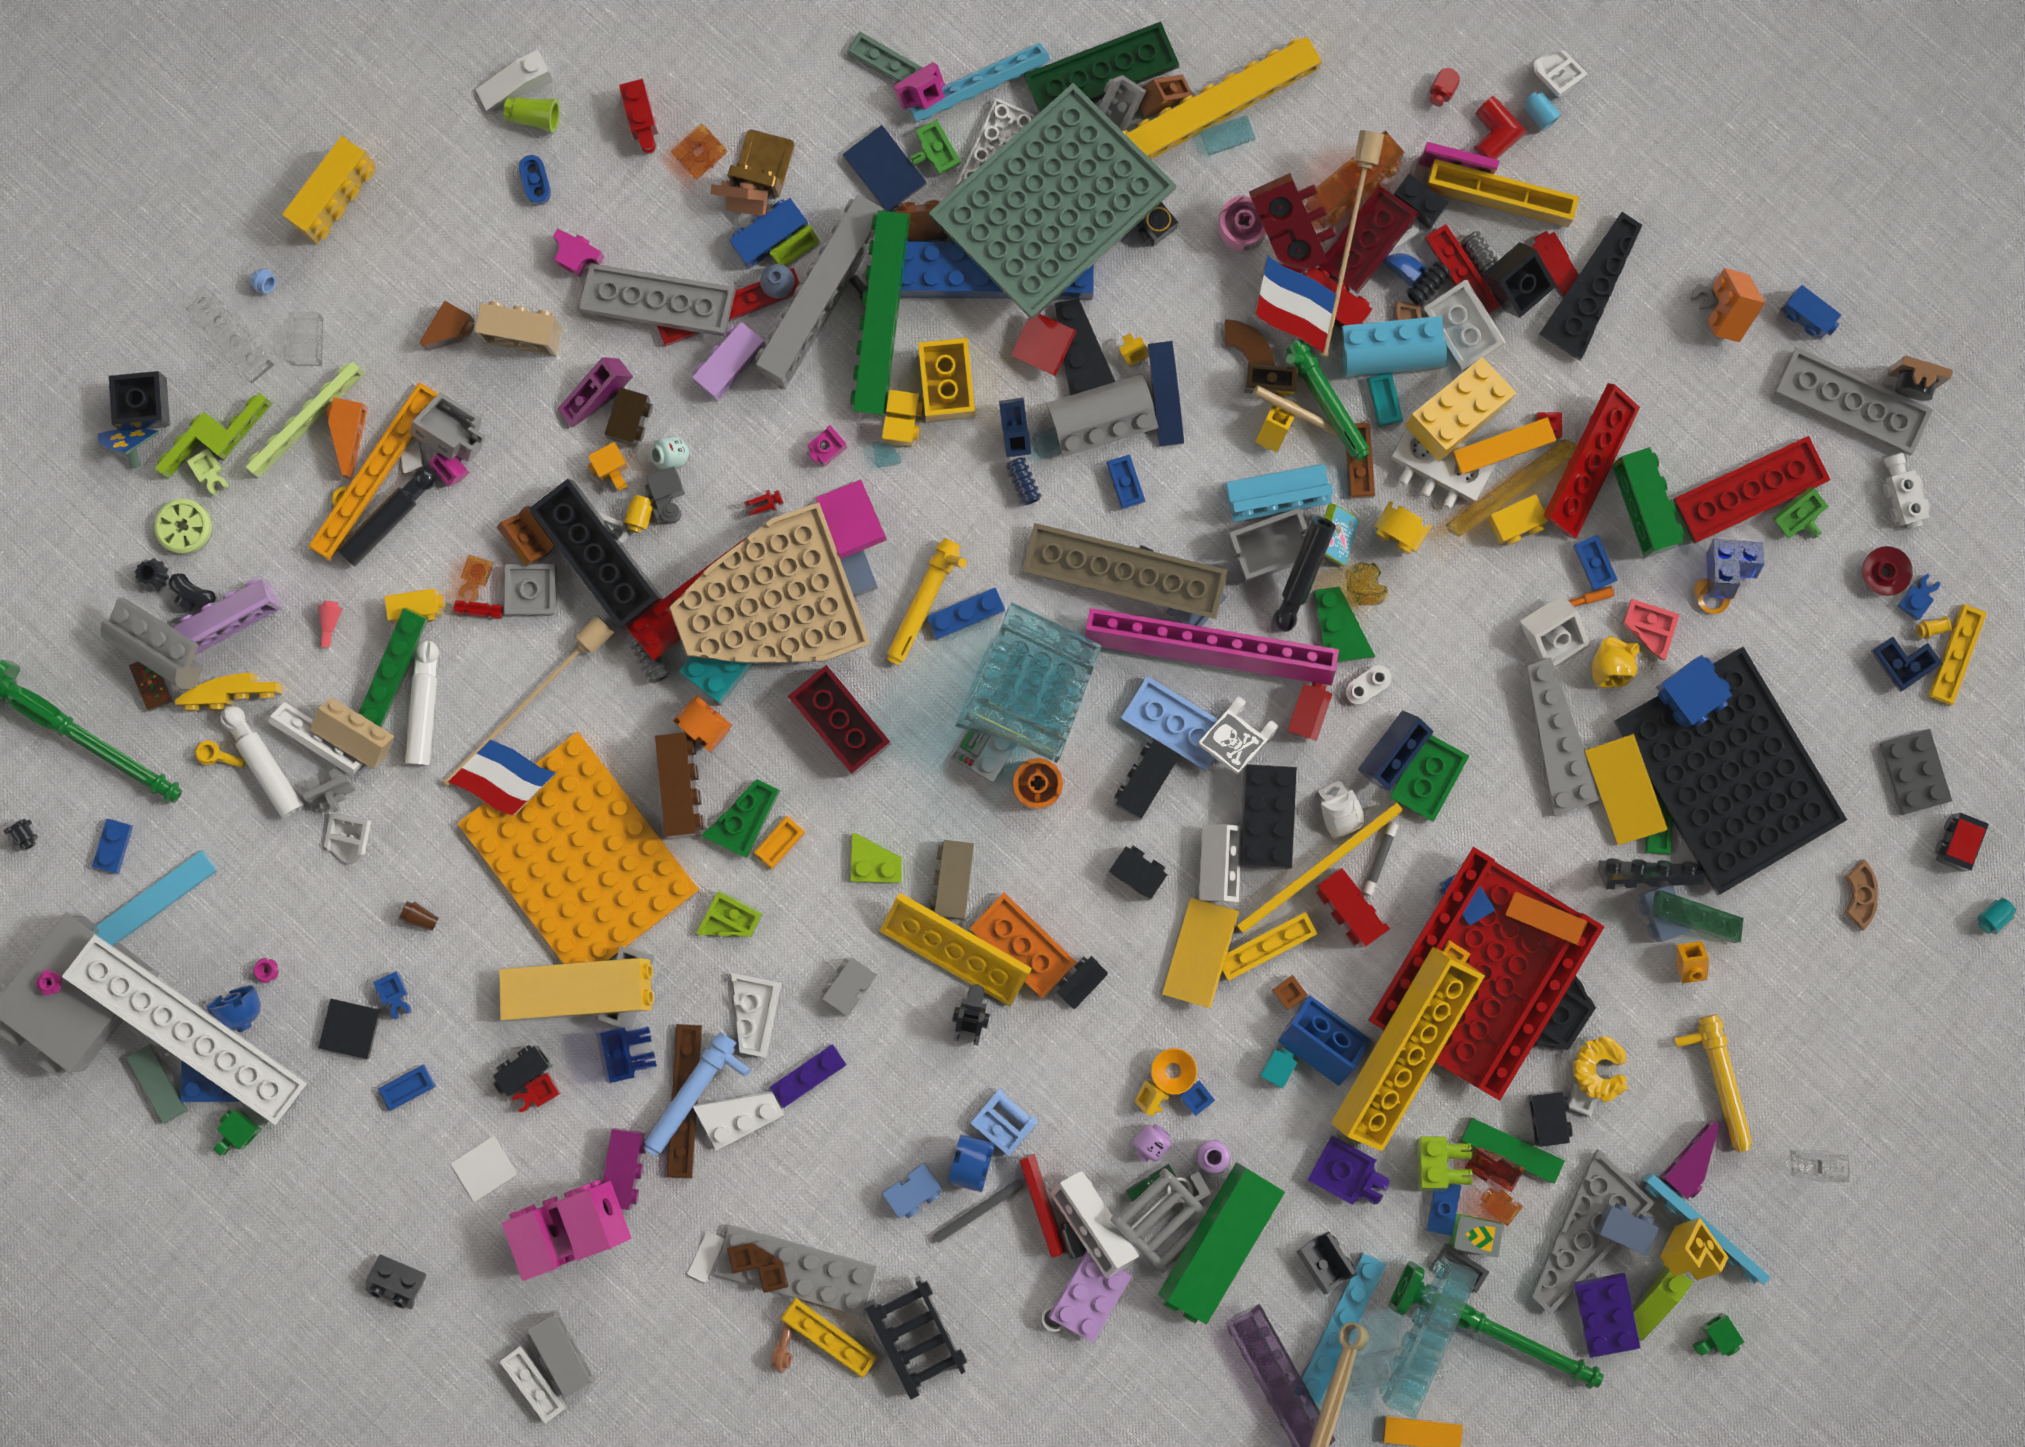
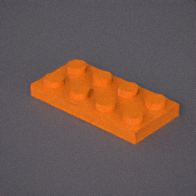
(1019, 936)

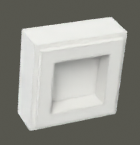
(1581, 1102)

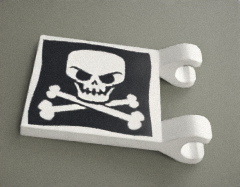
(1234, 740)

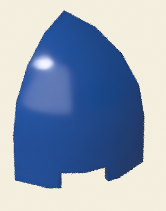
(1405, 267)

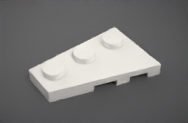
(755, 1009)
(734, 1118)

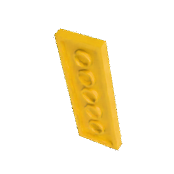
(954, 949)

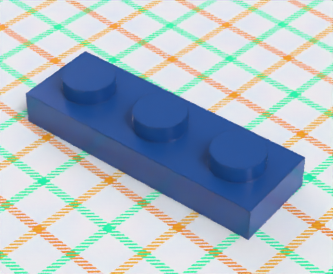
(966, 613)

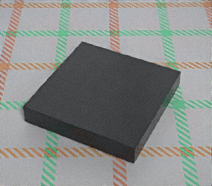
(349, 1028)

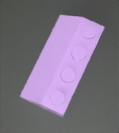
(229, 615)

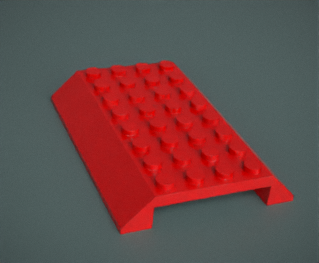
(1521, 967)

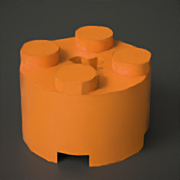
(702, 725)
(1028, 773)

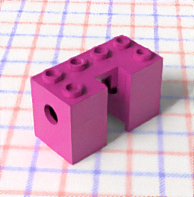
(566, 1229)

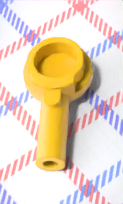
(209, 753)

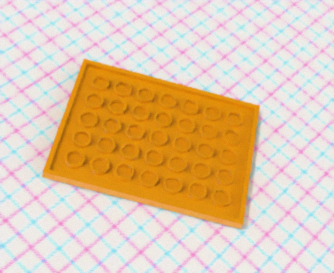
(581, 858)

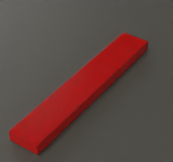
(745, 302)

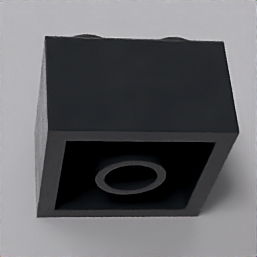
(1519, 280)
(139, 400)

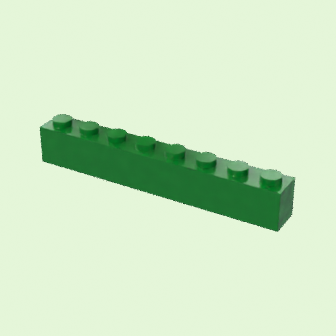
(881, 312)

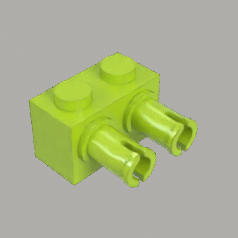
(1432, 1163)

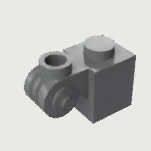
(663, 488)

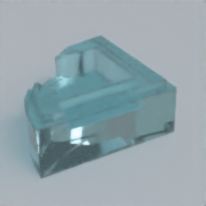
(885, 455)

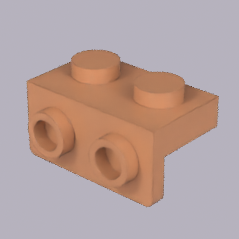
(743, 198)

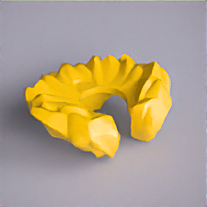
(1585, 1069)

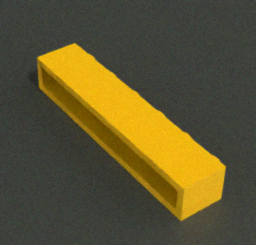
(1502, 193)

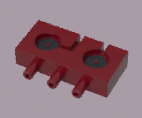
(1290, 224)

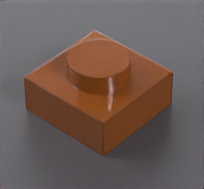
(1289, 992)

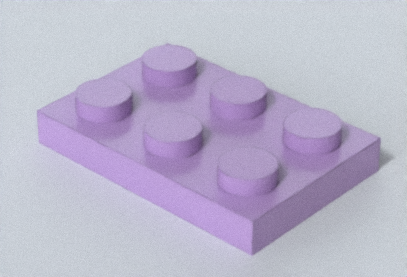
(1088, 1298)

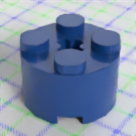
(971, 1163)

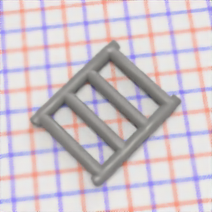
(1133, 1236)

